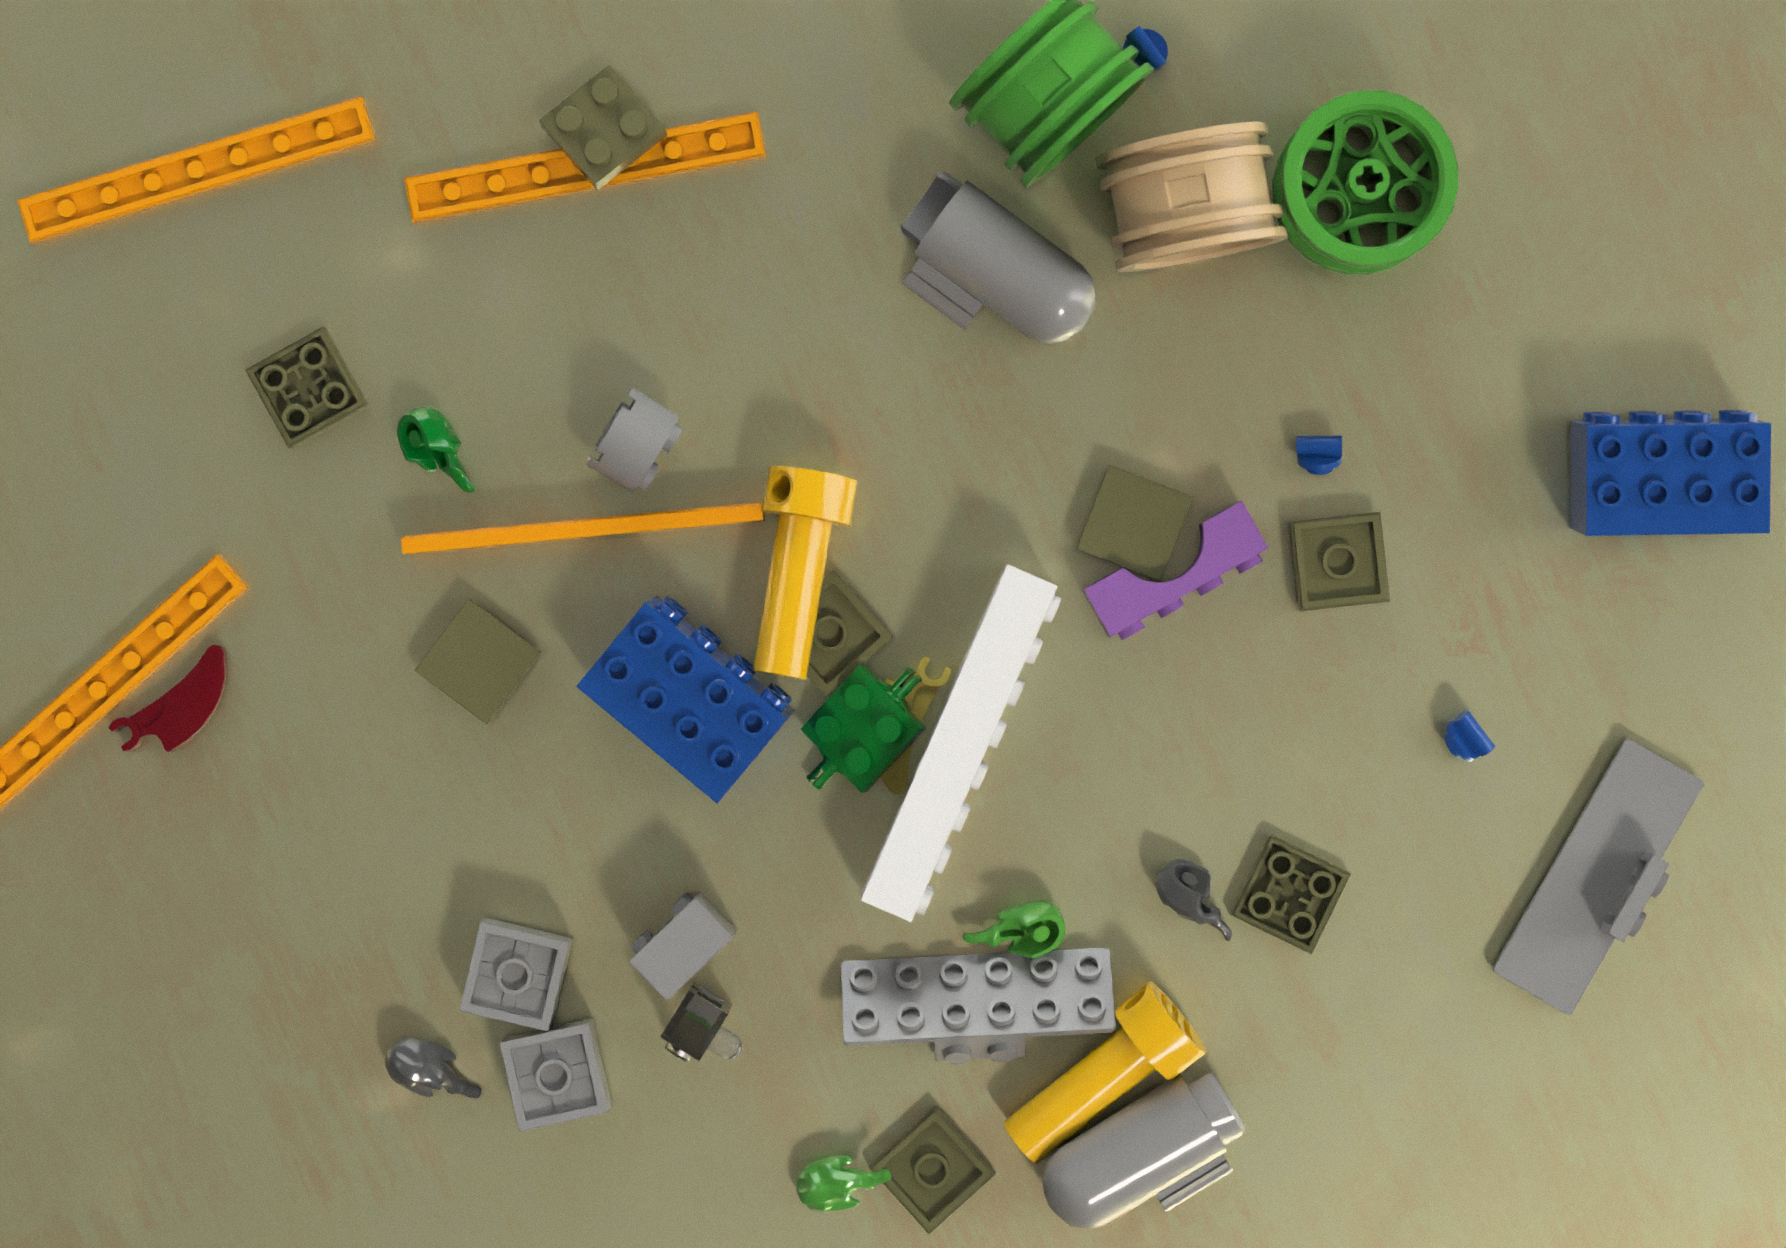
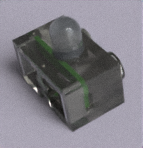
(699, 1027)

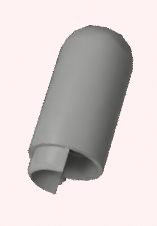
(987, 256)
(1156, 1145)

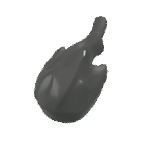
(1183, 887)
(421, 1067)

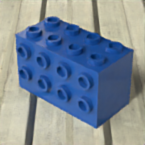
(1670, 474)
(686, 696)

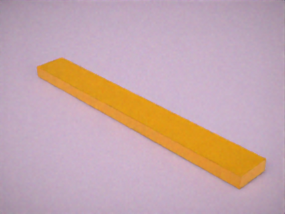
(196, 170)
(554, 174)
(582, 528)
(117, 675)

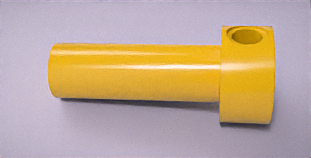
(807, 509)
(1150, 1039)

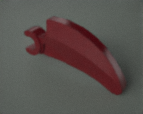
(183, 709)

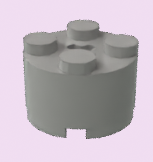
(634, 441)

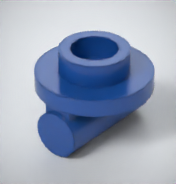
(1150, 45)
(1319, 453)
(1467, 738)

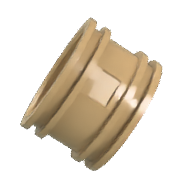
(1191, 196)

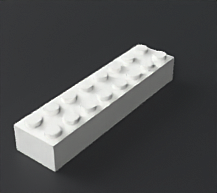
(958, 744)

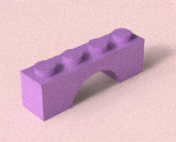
(1225, 542)

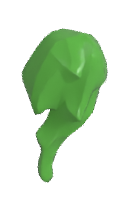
(1031, 926)
(829, 1187)

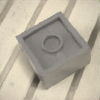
(682, 944)
(516, 974)
(555, 1074)

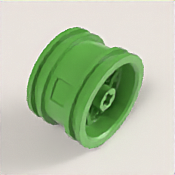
(1050, 86)
(1377, 165)

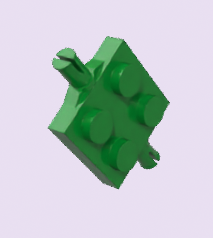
(863, 728)

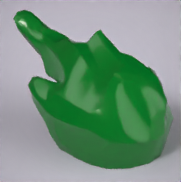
(428, 436)

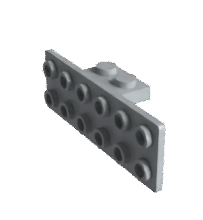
(1600, 877)
(977, 1001)

